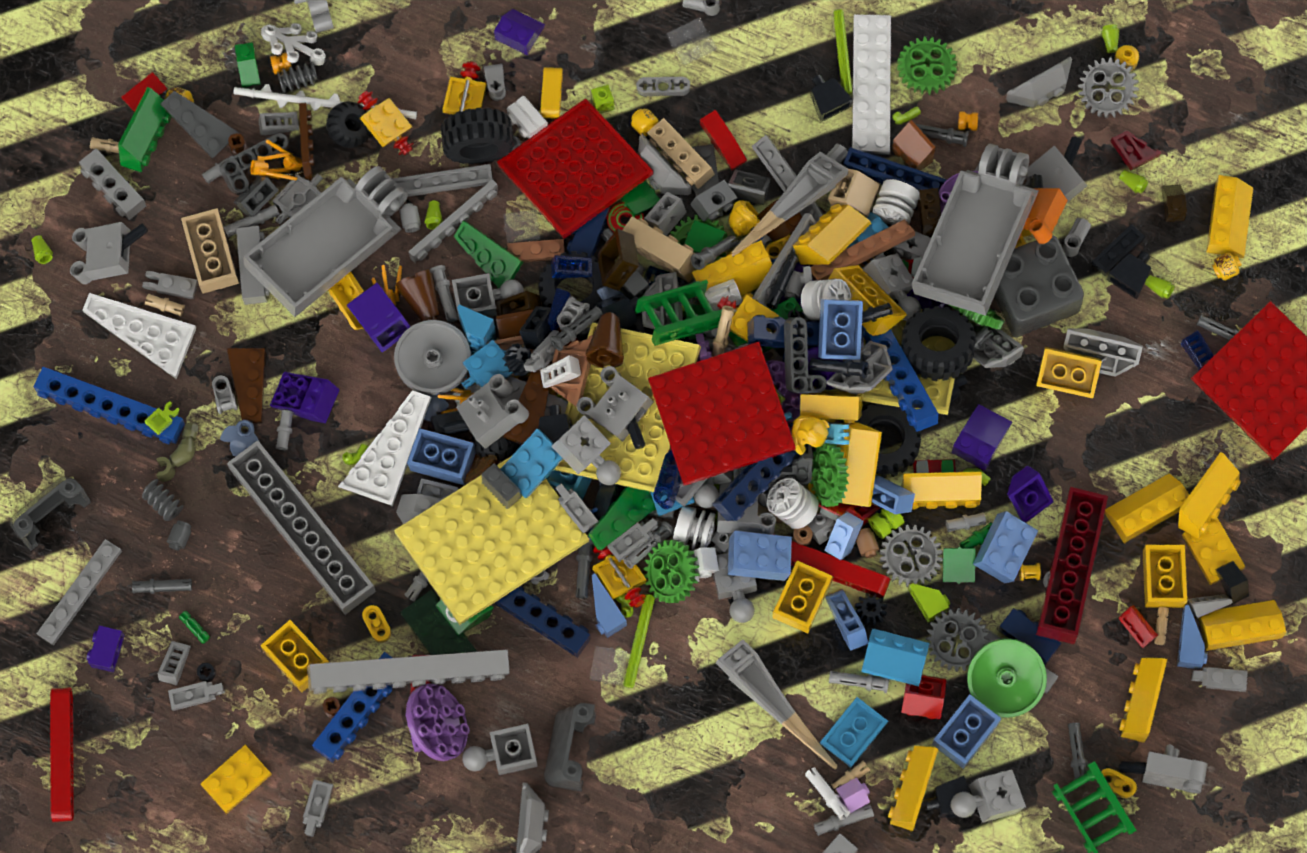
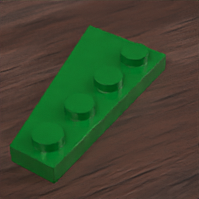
(488, 254)
(623, 514)

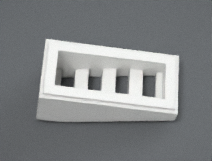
(571, 367)

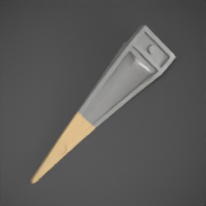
(812, 182)
(753, 678)

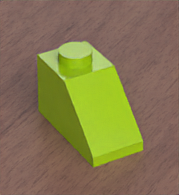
(929, 601)

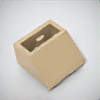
(855, 190)

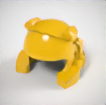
(743, 218)
(808, 431)

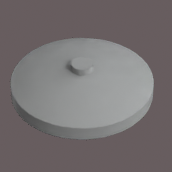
(432, 357)

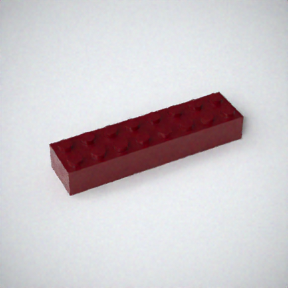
(1072, 565)

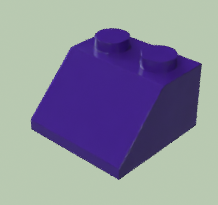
(518, 31)

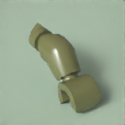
(182, 455)

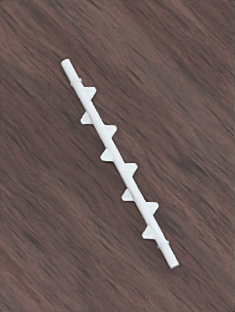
(283, 99)

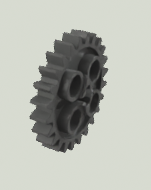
(940, 634)

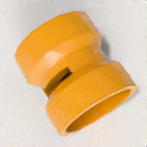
(279, 63)
(968, 121)

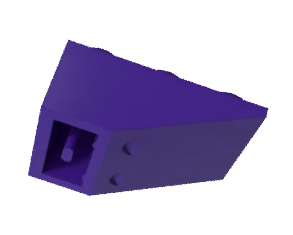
(378, 317)
(305, 396)

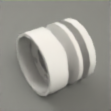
(896, 202)
(822, 289)
(792, 503)
(693, 528)

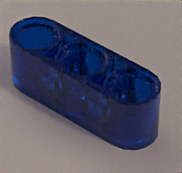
(671, 488)

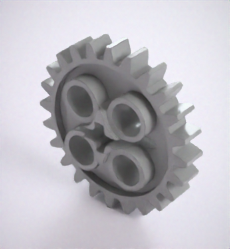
(1110, 71)
(927, 550)

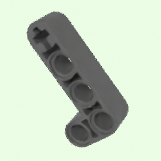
(239, 166)
(801, 355)

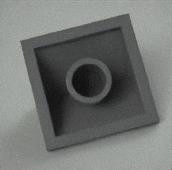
(749, 186)

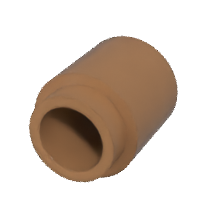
(803, 540)
(867, 543)

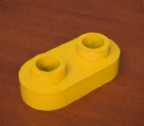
(377, 624)
(1118, 781)

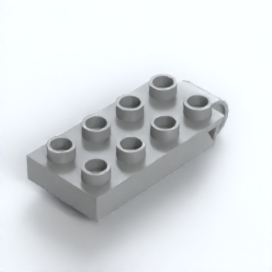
(977, 232)
(327, 239)

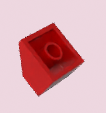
(926, 698)

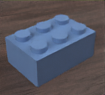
(840, 329)
(441, 456)
(1005, 547)
(759, 555)
(966, 731)

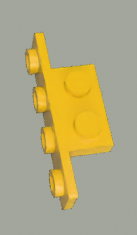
(343, 293)

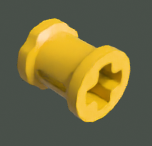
(1030, 572)

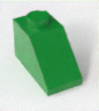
(247, 64)

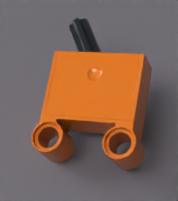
(1045, 211)

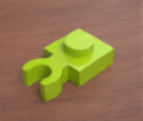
(160, 420)

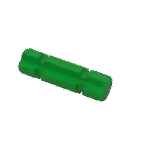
(194, 627)

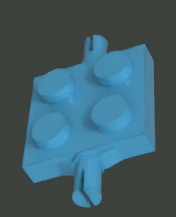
(485, 364)

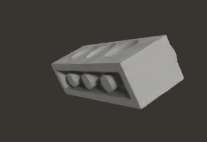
(96, 161)

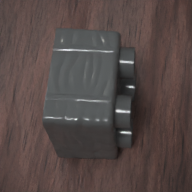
(1038, 288)

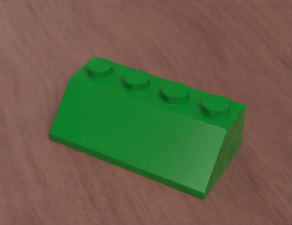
(143, 132)

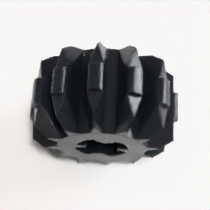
(516, 357)
(879, 610)

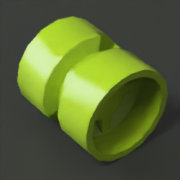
(884, 522)

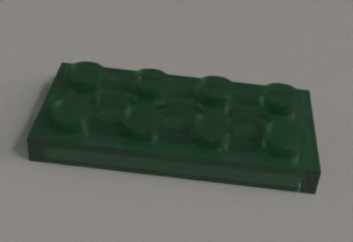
(433, 628)

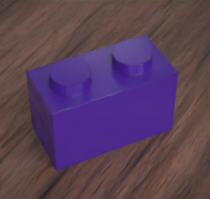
(105, 648)

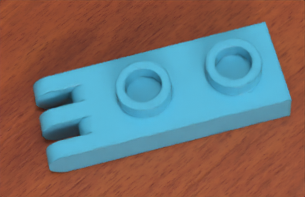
(836, 434)

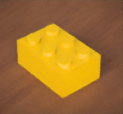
(1069, 372)
(832, 406)
(1164, 576)
(802, 597)
(292, 654)

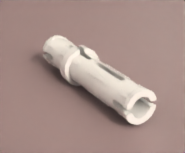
(832, 800)

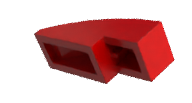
(723, 140)

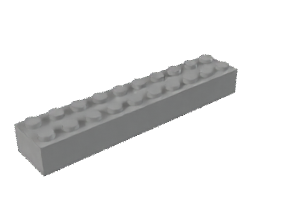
(301, 527)
(408, 670)

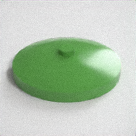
(1007, 677)

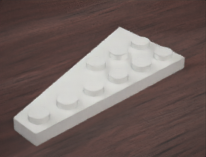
(151, 334)
(386, 459)

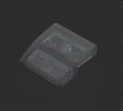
(691, 41)

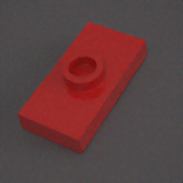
(1138, 626)

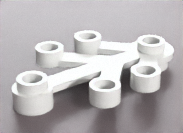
(272, 34)

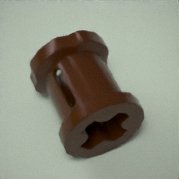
(237, 139)
(330, 702)

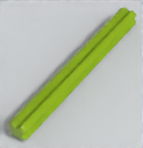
(842, 50)
(639, 640)

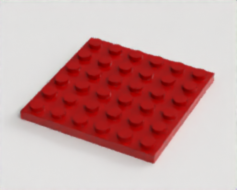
(575, 168)
(1262, 380)
(721, 413)

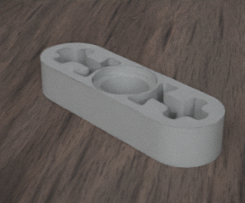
(657, 80)

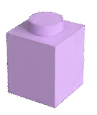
(853, 794)

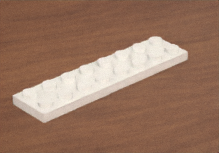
(871, 83)

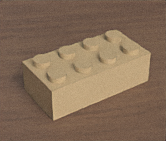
(661, 249)
(209, 250)

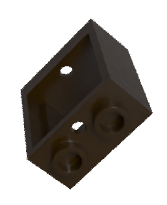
(929, 210)
(619, 244)

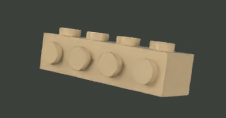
(681, 154)

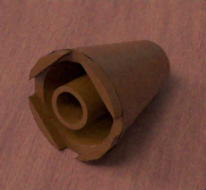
(420, 294)
(606, 343)

